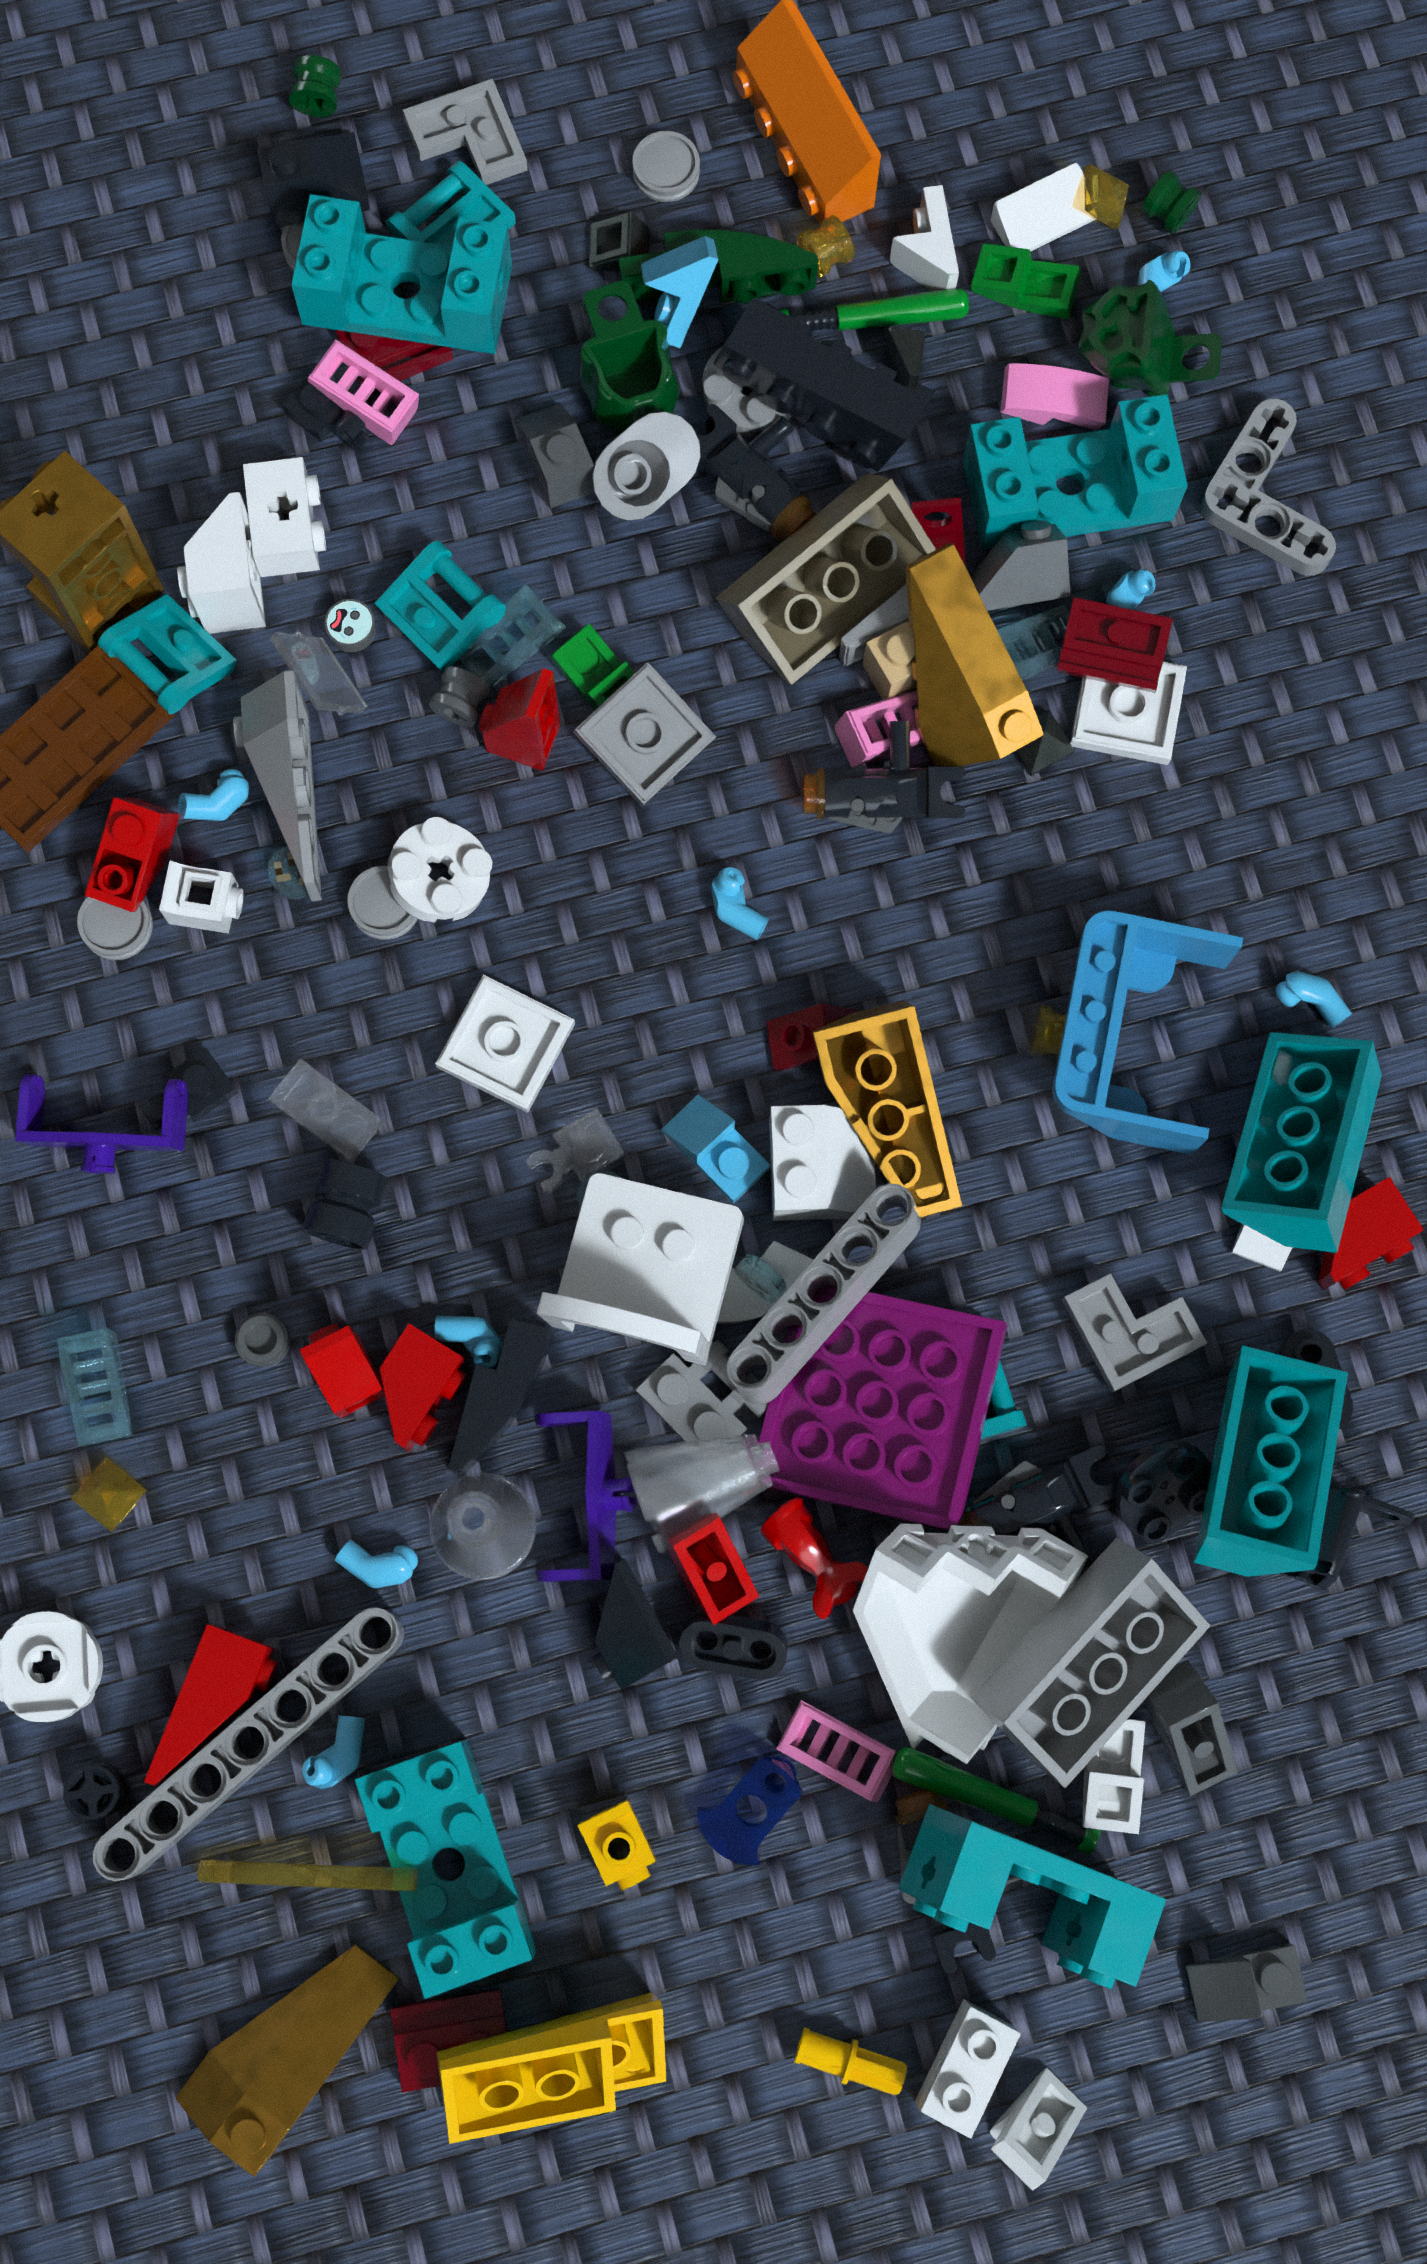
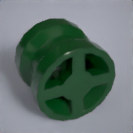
(315, 86)
(1171, 202)

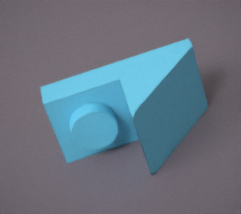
(683, 278)
(716, 1148)

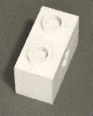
(277, 490)
(967, 2068)

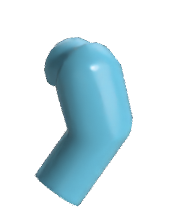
(1165, 269)
(1131, 589)
(229, 794)
(731, 904)
(1314, 990)
(475, 1335)
(381, 1569)
(340, 1758)

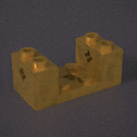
(83, 557)

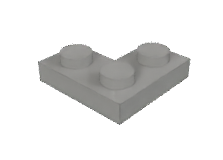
(469, 119)
(1126, 1346)

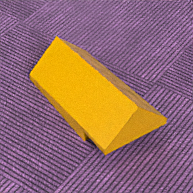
(552, 2069)

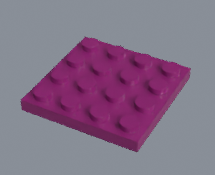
(888, 1410)

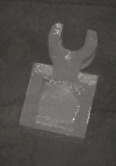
(583, 1147)

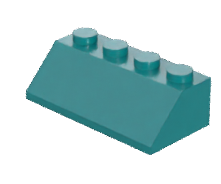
(1304, 1139)
(1271, 1465)

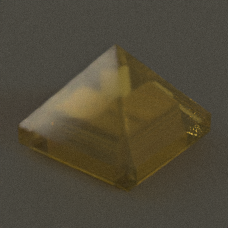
(1104, 196)
(109, 1494)

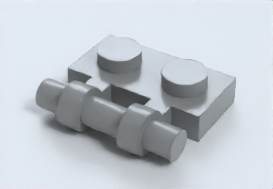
(689, 1405)

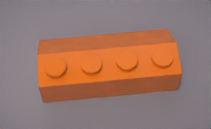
(807, 116)

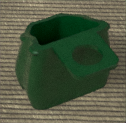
(1135, 342)
(627, 364)

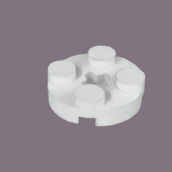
(445, 843)
(70, 1688)

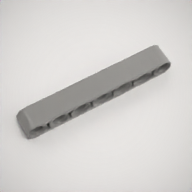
(224, 1750)

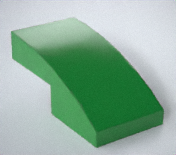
(1029, 285)
(591, 666)

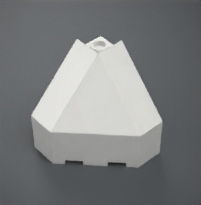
(949, 1614)

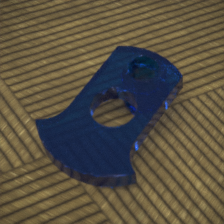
(732, 1835)

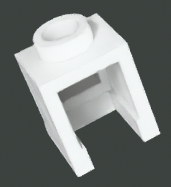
(224, 905)

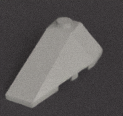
(279, 747)

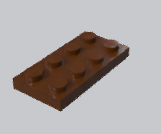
(72, 744)

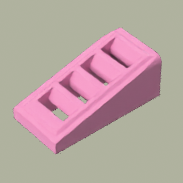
(390, 388)
(861, 735)
(796, 1731)

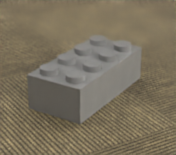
(1091, 1661)

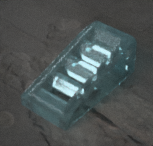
(1021, 634)
(520, 651)
(76, 1390)

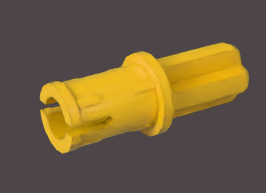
(850, 2062)

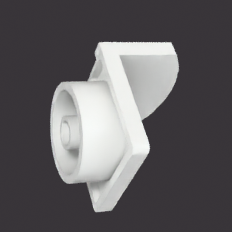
(647, 1266)

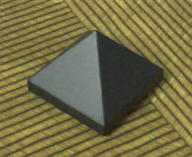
(1046, 749)

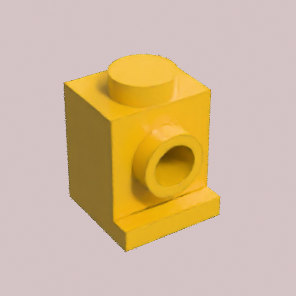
(614, 1823)

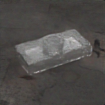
(325, 1110)

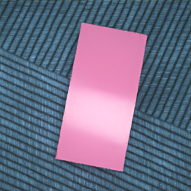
(1055, 392)

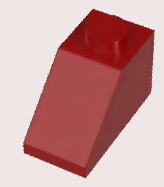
(712, 1569)

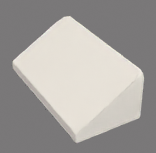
(1042, 210)

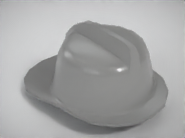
(646, 465)

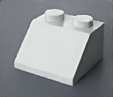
(221, 571)
(817, 1164)

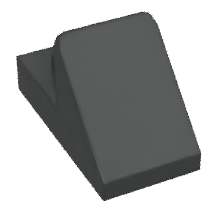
(1245, 1984)

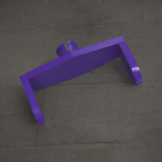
(100, 1147)
(601, 1492)

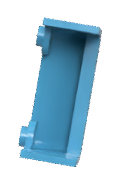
(1117, 956)

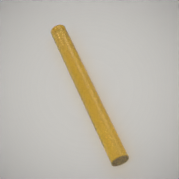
(308, 1875)

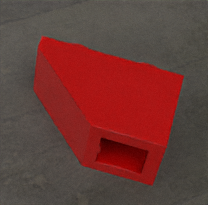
(131, 852)
(1374, 1227)
(342, 1369)
(416, 1381)

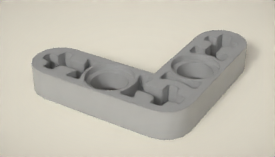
(1245, 491)

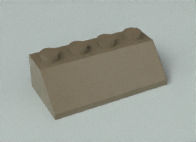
(827, 576)

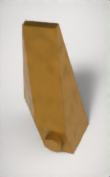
(966, 682)
(886, 1090)
(272, 2067)

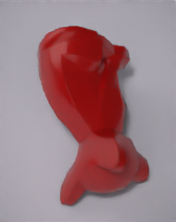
(793, 1531)

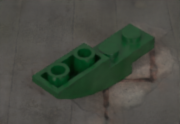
(745, 267)

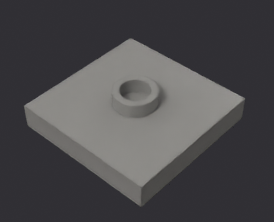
(644, 734)

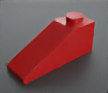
(523, 720)
(217, 1688)

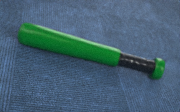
(892, 311)
(984, 1795)

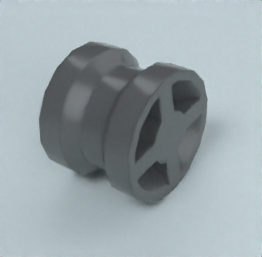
(459, 696)

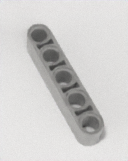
(821, 1319)

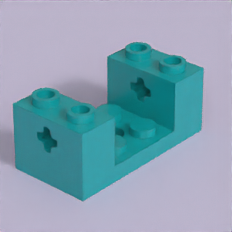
(350, 276)
(1125, 473)
(1097, 1922)
(460, 1924)

